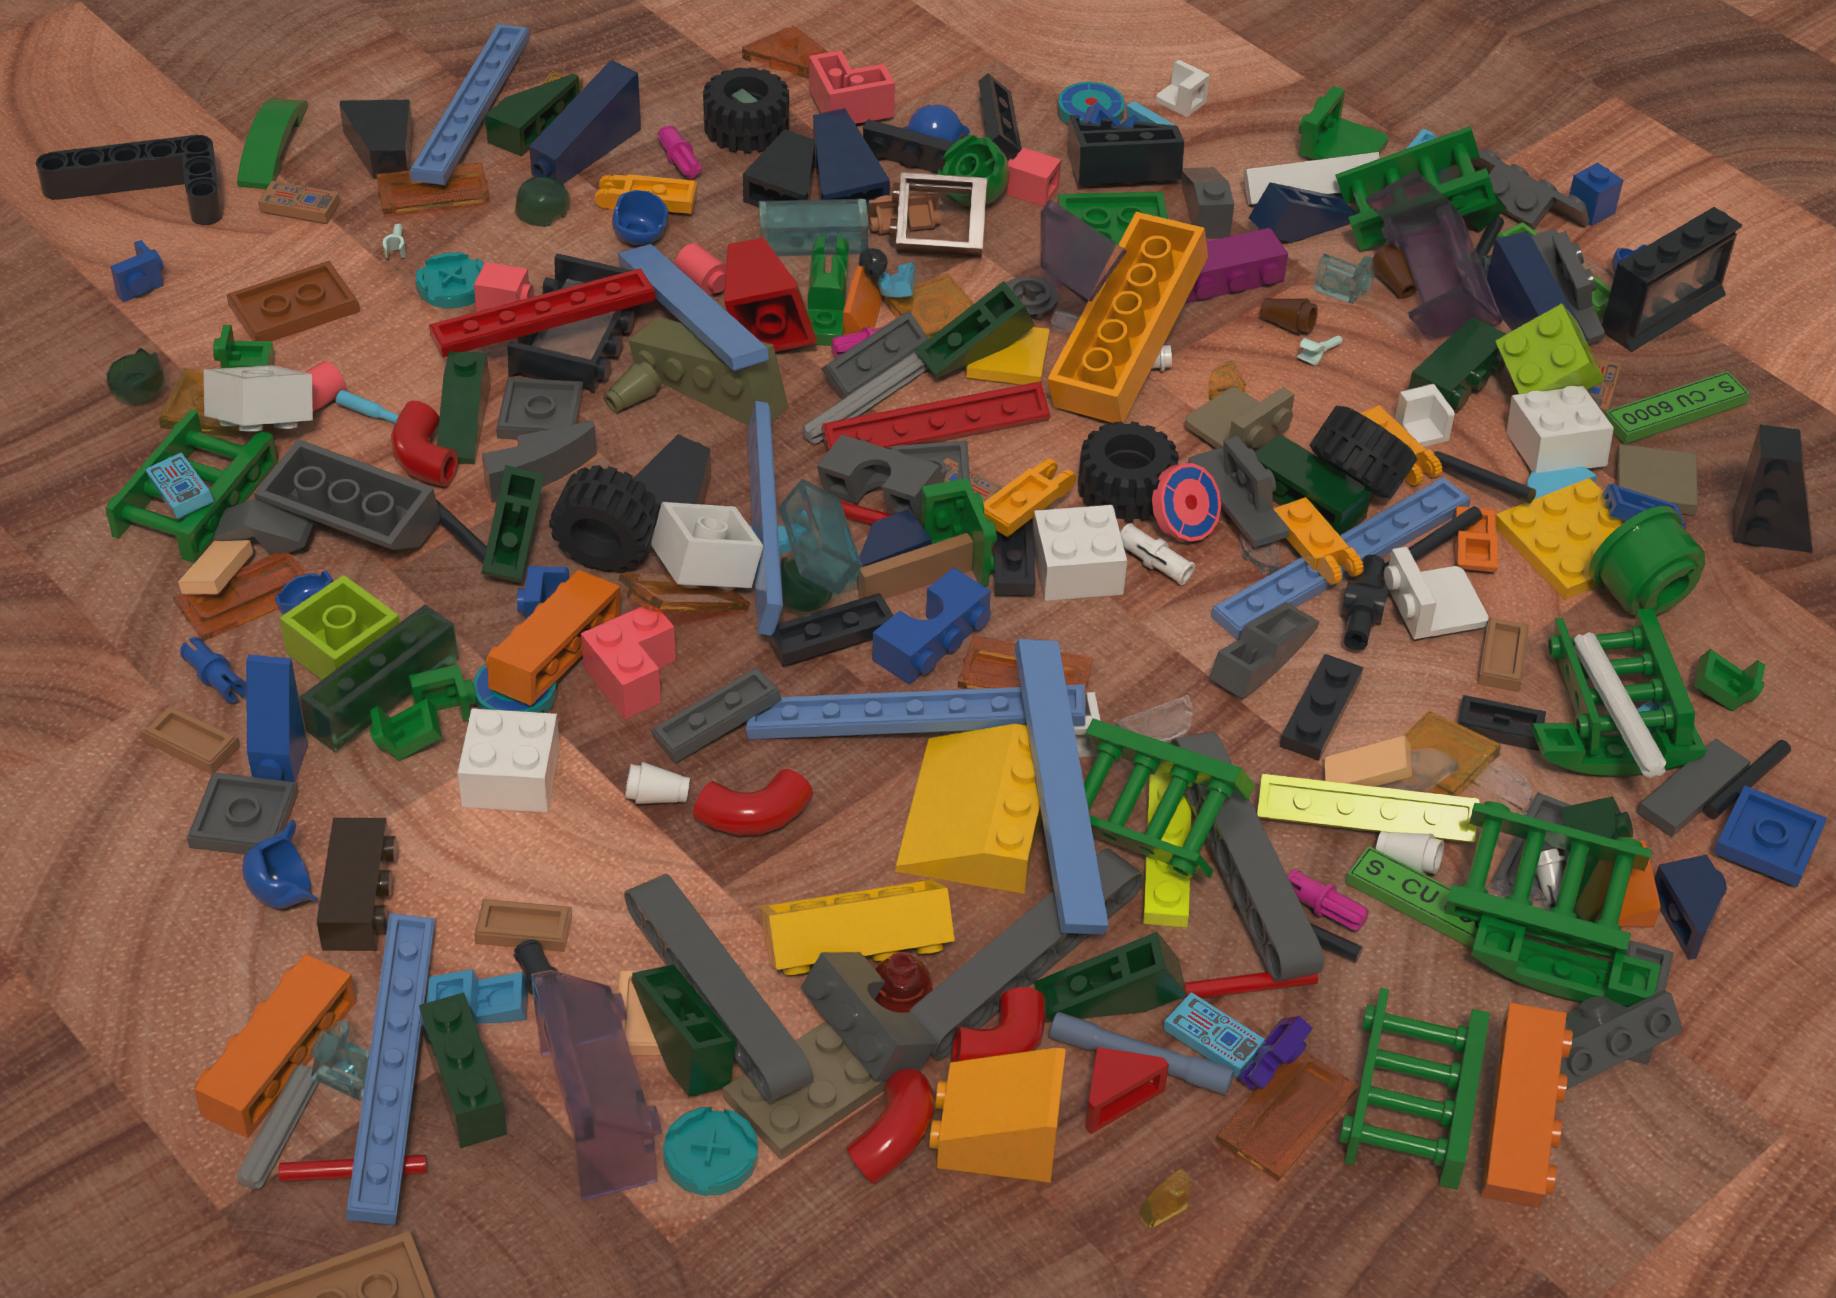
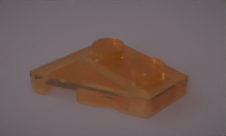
(785, 50)

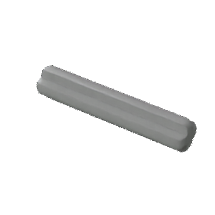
(277, 1128)

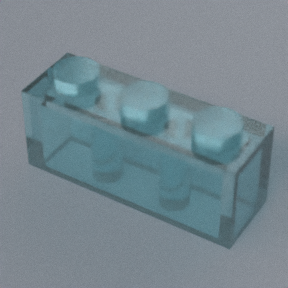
(795, 225)
(820, 537)

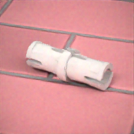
(1157, 554)

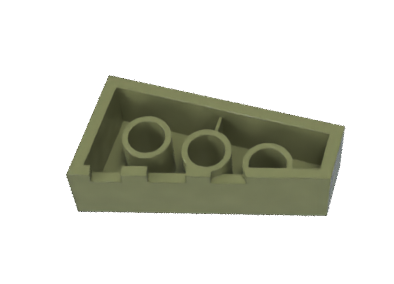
(699, 373)

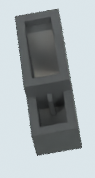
(547, 452)
(1262, 649)

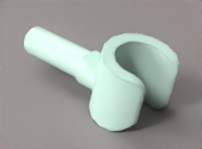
(394, 242)
(1313, 351)

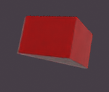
(1121, 1084)

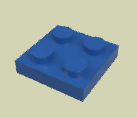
(1770, 835)

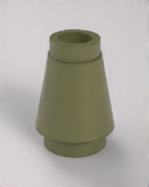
(632, 387)

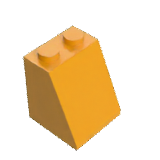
(1000, 1115)

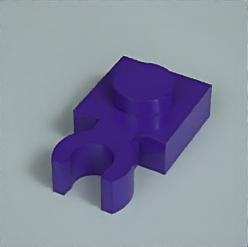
(1280, 1047)

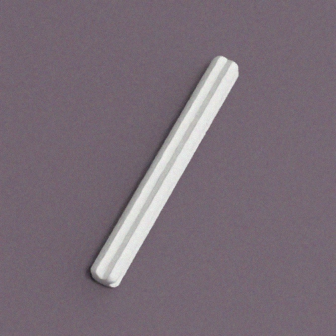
(1620, 705)

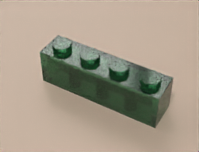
(377, 676)

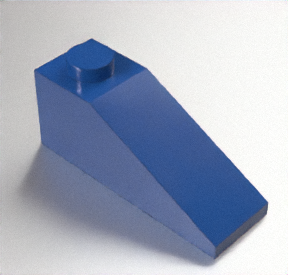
(273, 719)

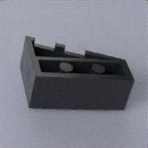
(1124, 154)
(1774, 493)

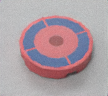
(1186, 502)

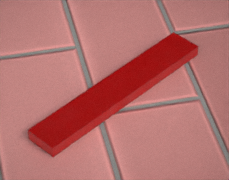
(542, 312)
(945, 418)

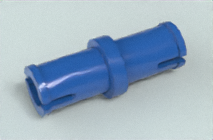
(213, 669)

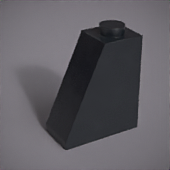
(379, 133)
(781, 171)
(678, 472)

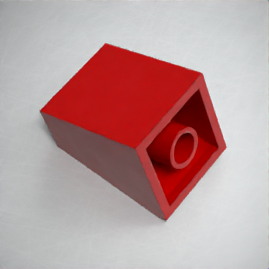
(766, 296)

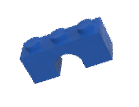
(914, 646)

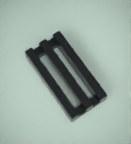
(1501, 727)

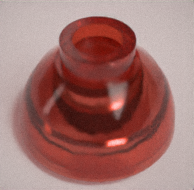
(905, 982)

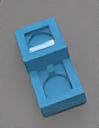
(489, 999)

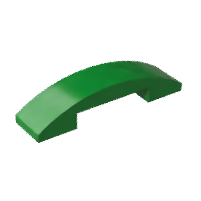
(266, 141)
(1563, 747)
(1561, 971)

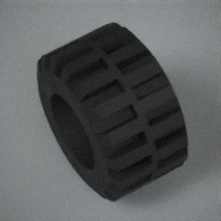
(745, 124)
(1363, 451)
(1123, 467)
(604, 519)

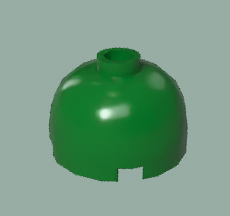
(980, 159)

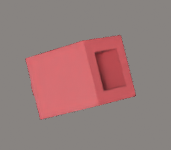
(1033, 176)
(501, 285)

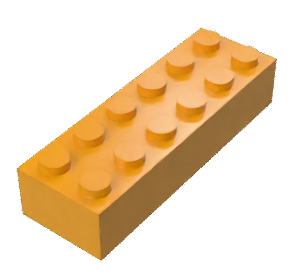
(1128, 319)

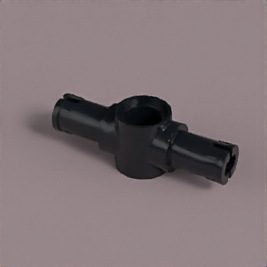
(1364, 603)

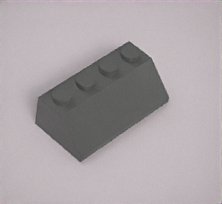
(351, 496)

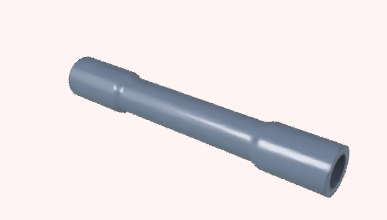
(1191, 1069)

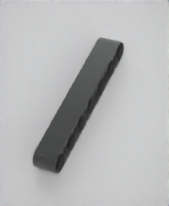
(1256, 876)
(684, 939)
(1015, 959)

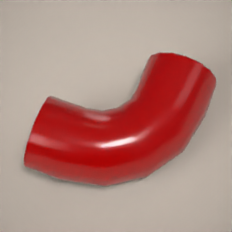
(413, 447)
(753, 811)
(1017, 1032)
(898, 1128)

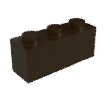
(356, 884)

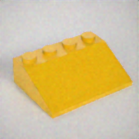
(974, 810)

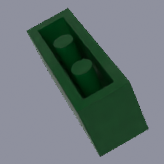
(1462, 363)
(1303, 474)
(462, 1070)

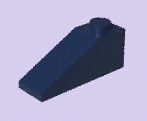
(1299, 212)

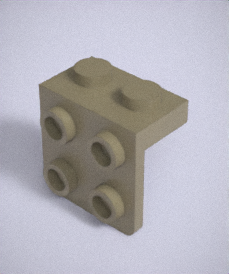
(1240, 415)

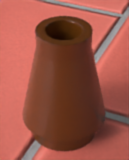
(1393, 268)
(1292, 314)

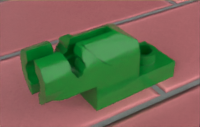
(828, 291)

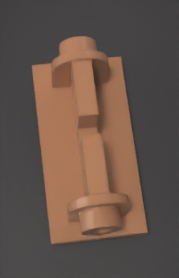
(921, 212)

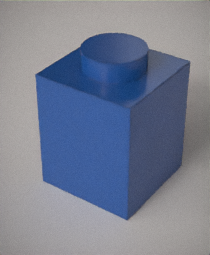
(1598, 190)

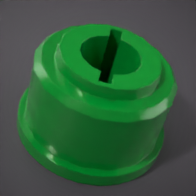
(1649, 561)

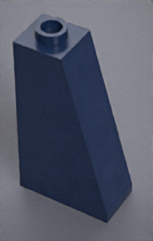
(590, 125)
(845, 161)
(1522, 281)

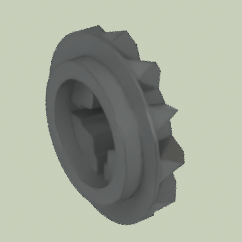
(1040, 293)

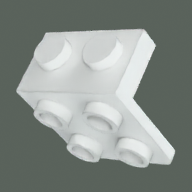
(1434, 599)

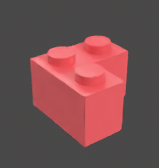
(861, 91)
(626, 658)

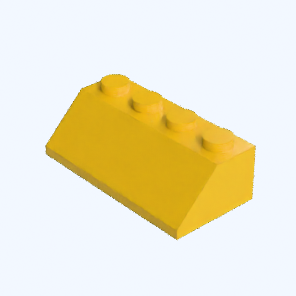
(861, 921)

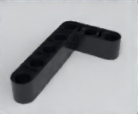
(138, 167)

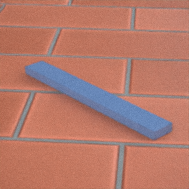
(470, 105)
(696, 309)
(764, 518)
(1375, 536)
(899, 712)
(1060, 788)
(390, 1071)

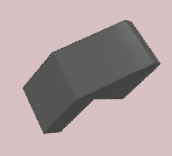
(271, 526)

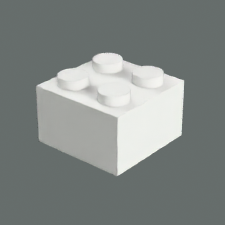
(258, 396)
(1559, 429)
(706, 545)
(1079, 552)
(509, 760)

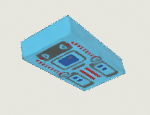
(179, 485)
(1213, 1033)

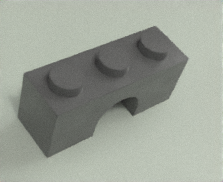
(858, 466)
(882, 1040)

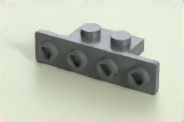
(1526, 197)
(1576, 284)
(1244, 490)
(1612, 1033)

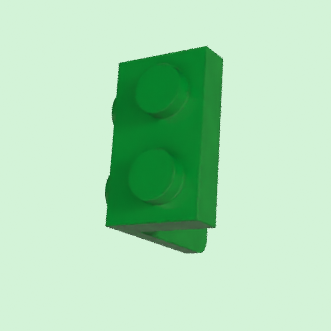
(1330, 136)
(954, 510)

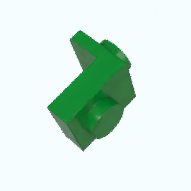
(241, 353)
(1727, 682)
(444, 689)
(407, 730)

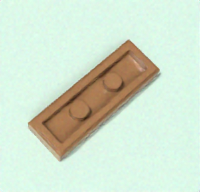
(916, 567)

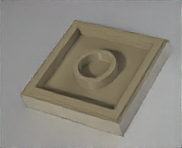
(1659, 474)

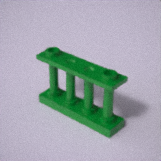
(1467, 193)
(229, 488)
(1653, 662)
(1184, 769)
(1560, 923)
(1454, 1114)

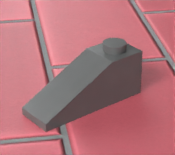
(1208, 200)

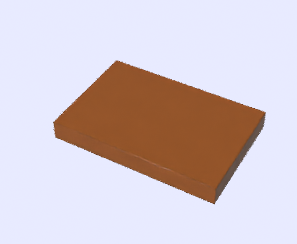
(293, 302)

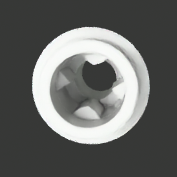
(655, 785)
(1415, 850)

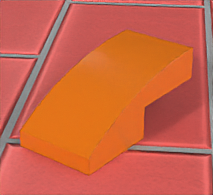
(1477, 545)

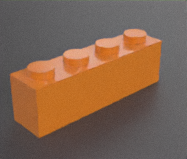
(551, 637)
(277, 1038)
(1525, 1105)

